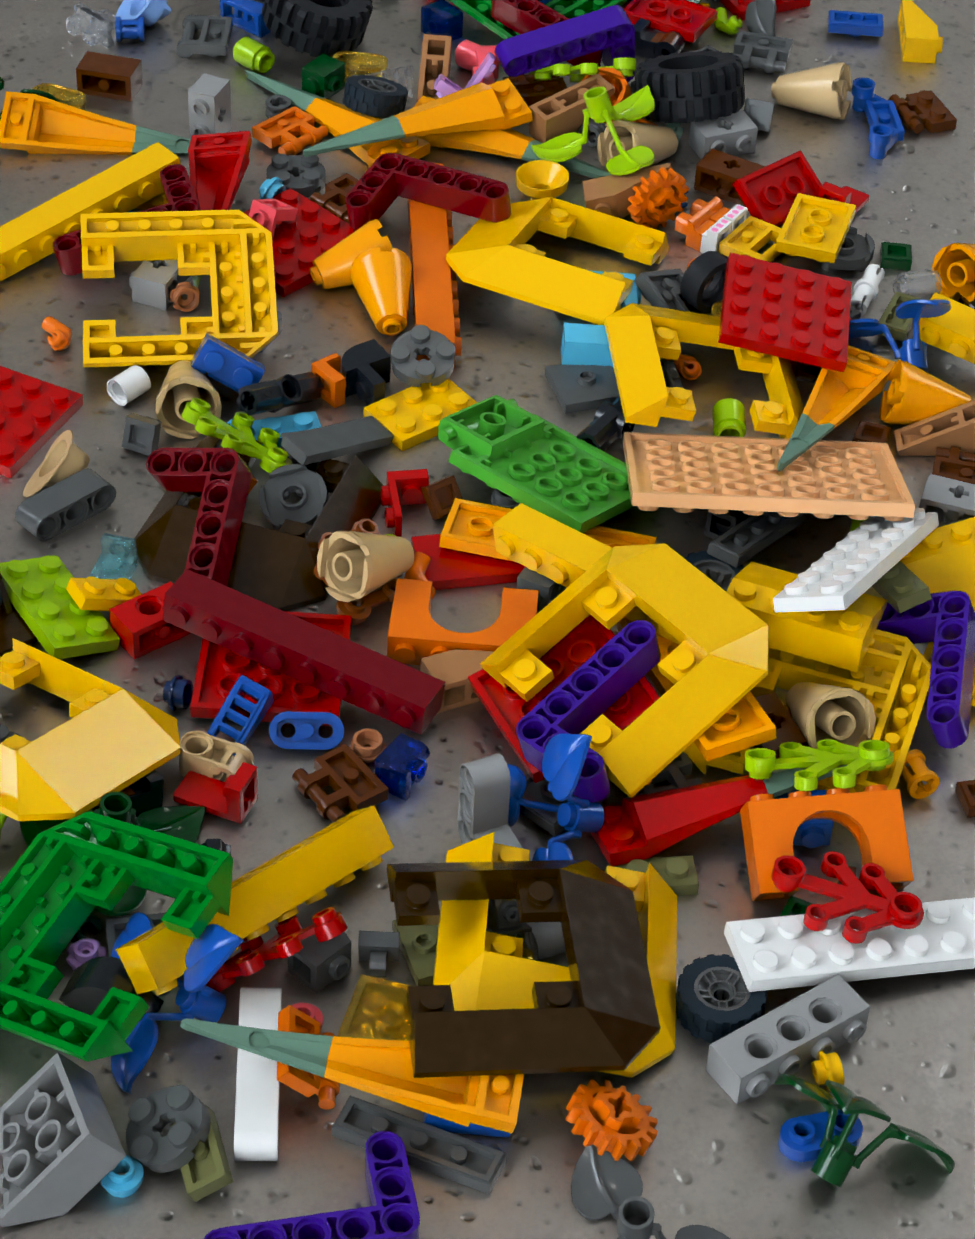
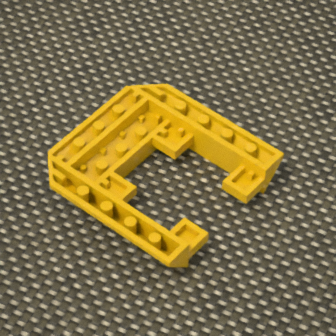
(204, 242)
(501, 261)
(645, 333)
(711, 670)
(890, 677)
(96, 752)
(489, 967)

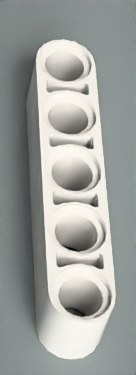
(256, 1082)

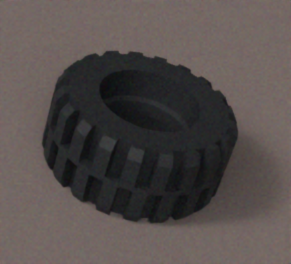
(318, 25)
(693, 85)

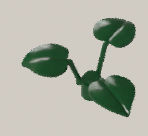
(175, 821)
(837, 1152)

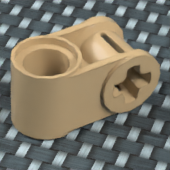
(211, 755)

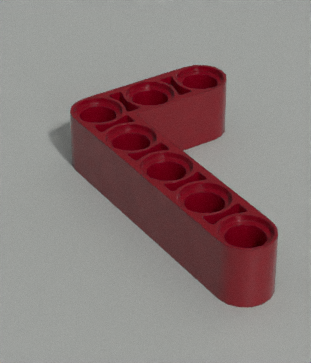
(531, 15)
(426, 183)
(179, 197)
(224, 489)

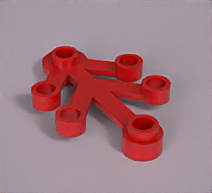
(892, 908)
(284, 944)

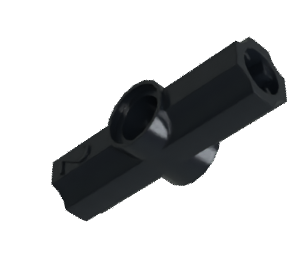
(279, 393)
(606, 426)

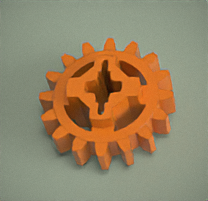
(659, 196)
(611, 1120)

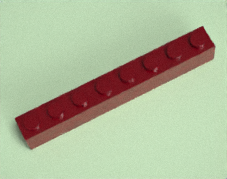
(304, 651)

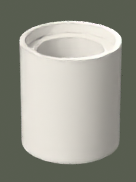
(128, 385)

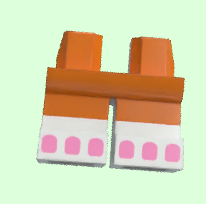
(709, 223)

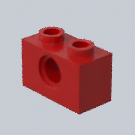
(142, 625)

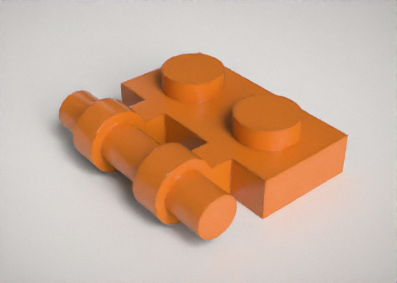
(285, 127)
(306, 1083)

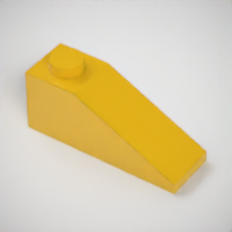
(917, 34)

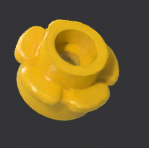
(828, 1067)

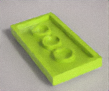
(41, 598)

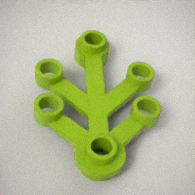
(576, 73)
(238, 439)
(830, 753)

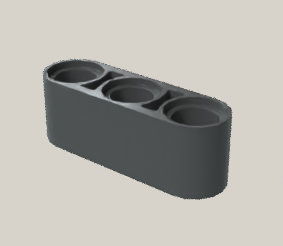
(65, 504)

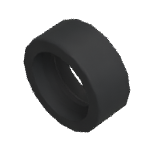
(697, 277)

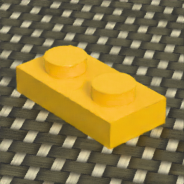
(101, 594)

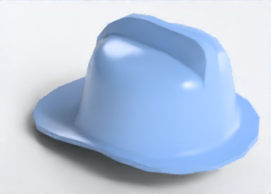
(149, 9)

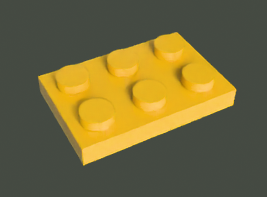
(815, 228)
(417, 411)

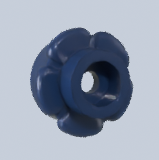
(178, 693)

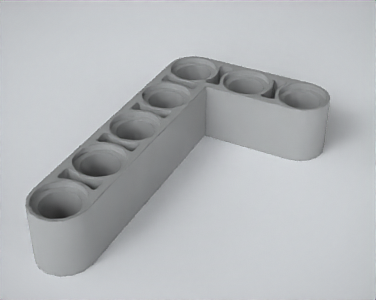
(485, 809)

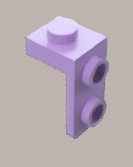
(445, 86)

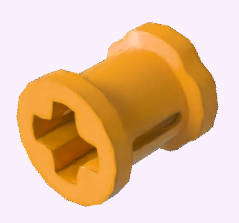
(918, 772)

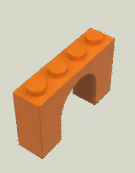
(416, 635)
(870, 816)

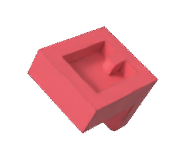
(271, 212)

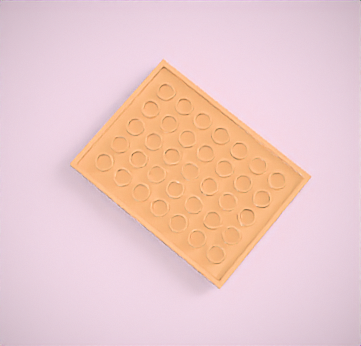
(743, 476)

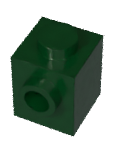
(323, 76)

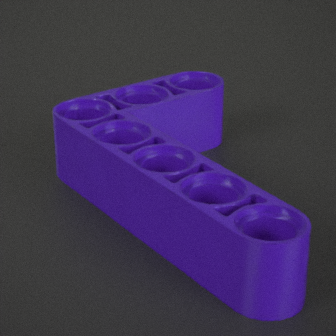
(569, 39)
(950, 624)
(586, 696)
(385, 1174)

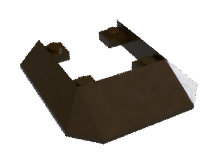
(266, 562)
(577, 1024)

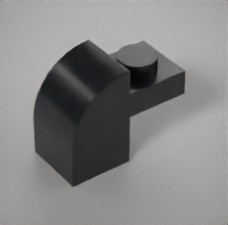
(366, 371)
(94, 980)

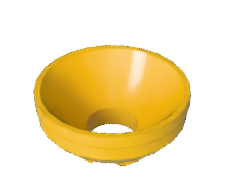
(542, 179)

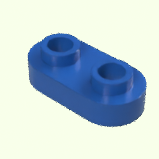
(307, 730)
(814, 1125)

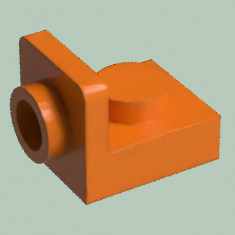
(333, 381)

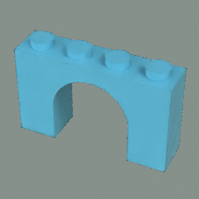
(589, 343)

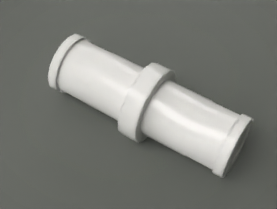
(867, 288)

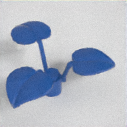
(912, 349)
(562, 768)
(194, 997)

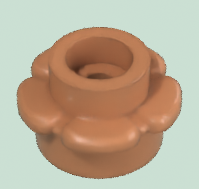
(189, 303)
(367, 744)

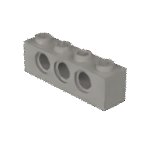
(787, 1039)

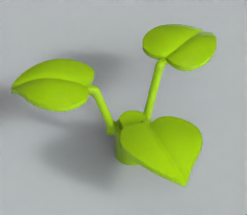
(601, 110)

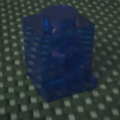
(442, 19)
(402, 765)

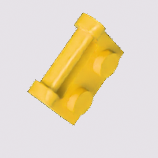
(750, 238)

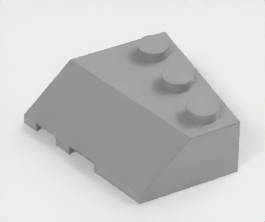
(54, 1143)

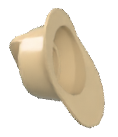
(60, 462)

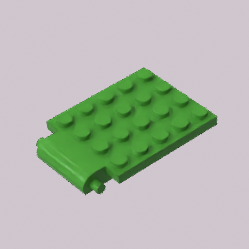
(536, 463)

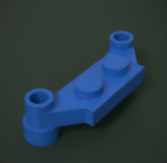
(881, 115)

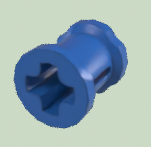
(130, 29)

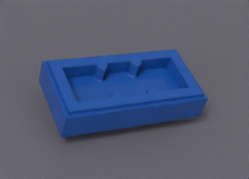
(855, 23)

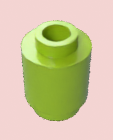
(253, 55)
(729, 418)

